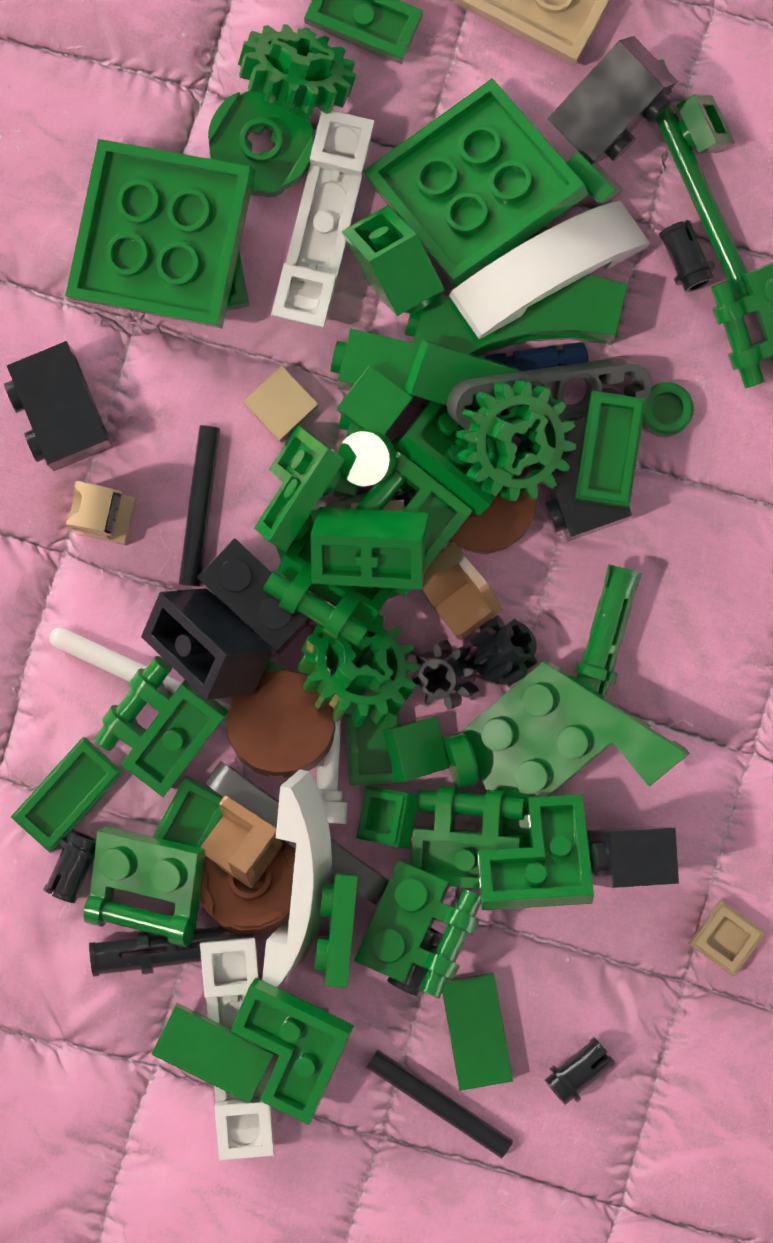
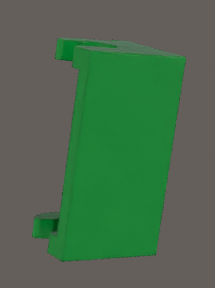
(369, 548)

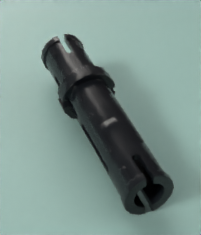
(106, 956)

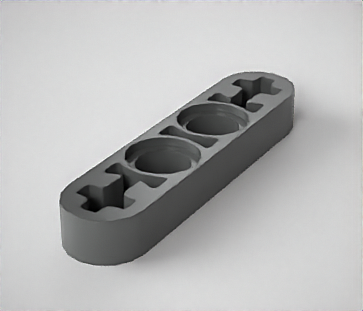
(556, 378)
(236, 786)

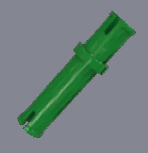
(608, 629)

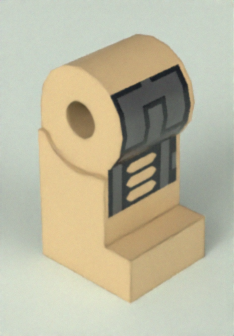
(101, 513)

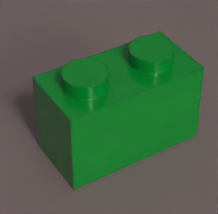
(393, 261)

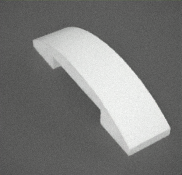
(323, 214)
(547, 265)
(305, 822)
(228, 971)

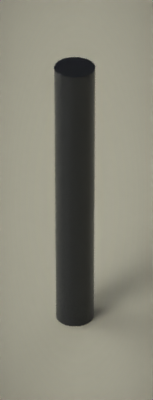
(199, 505)
(439, 1104)

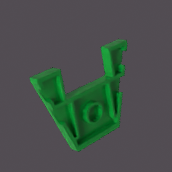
(551, 731)

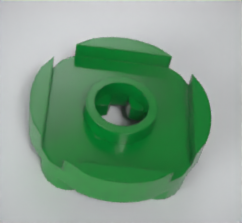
(290, 134)

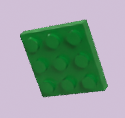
(476, 182)
(160, 233)

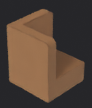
(459, 592)
(241, 843)

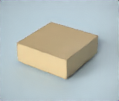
(280, 403)
(726, 938)

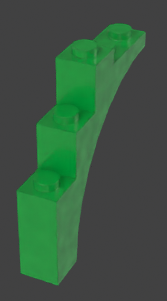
(580, 312)

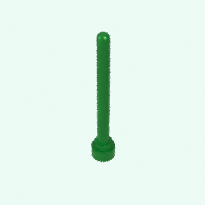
(702, 198)

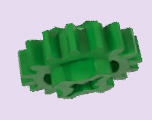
(296, 69)
(527, 424)
(359, 675)

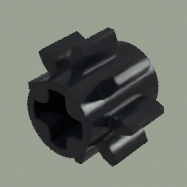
(504, 650)
(448, 681)

